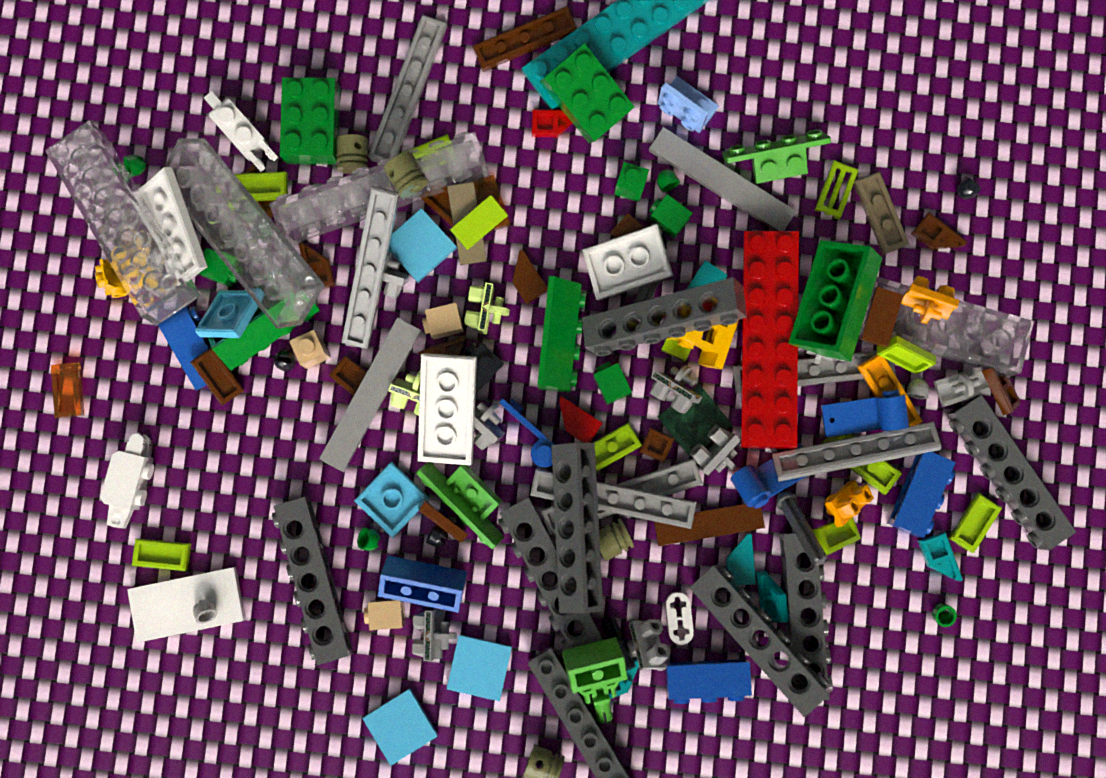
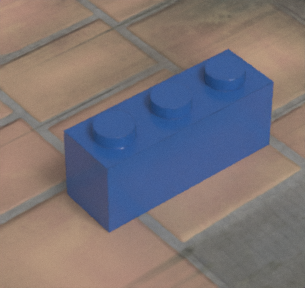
(922, 494)
(422, 583)
(708, 680)

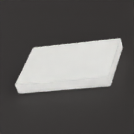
(627, 262)

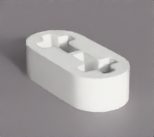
(686, 617)

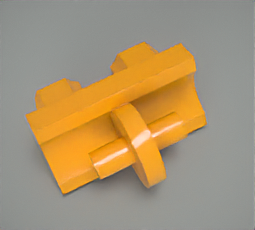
(928, 302)
(847, 502)

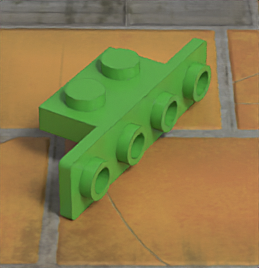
(778, 158)
(467, 498)

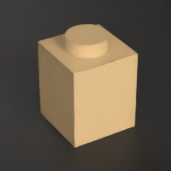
(443, 321)
(310, 349)
(385, 614)

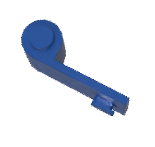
(184, 341)
(866, 414)
(542, 450)
(760, 483)

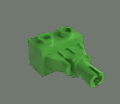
(593, 671)

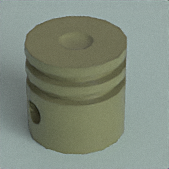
(351, 153)
(405, 174)
(614, 539)
(550, 767)

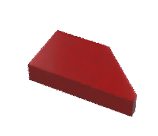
(549, 122)
(578, 422)

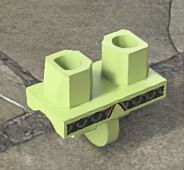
(481, 319)
(404, 390)

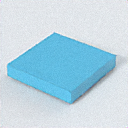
(420, 245)
(227, 315)
(391, 499)
(479, 667)
(400, 726)

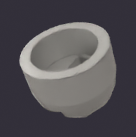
(918, 389)
(204, 611)

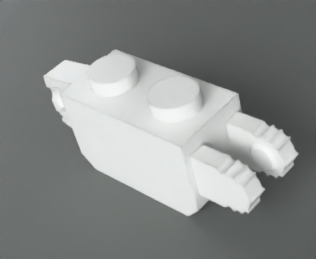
(239, 130)
(127, 480)

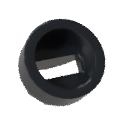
(967, 188)
(283, 366)
(435, 536)

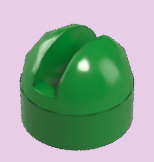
(134, 165)
(667, 180)
(368, 539)
(946, 618)

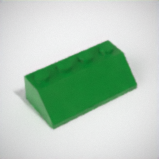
(836, 299)
(559, 335)
(255, 338)

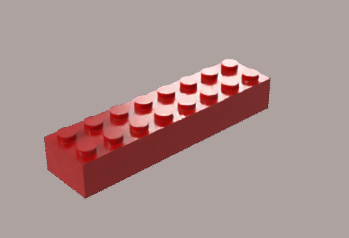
(768, 359)

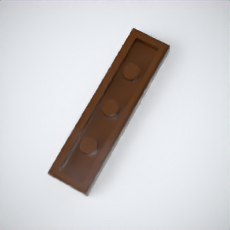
(524, 38)
(712, 524)

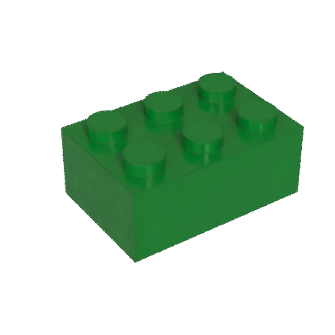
(587, 94)
(309, 120)

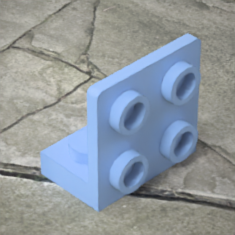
(686, 104)

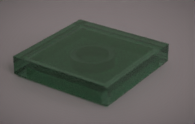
(694, 425)

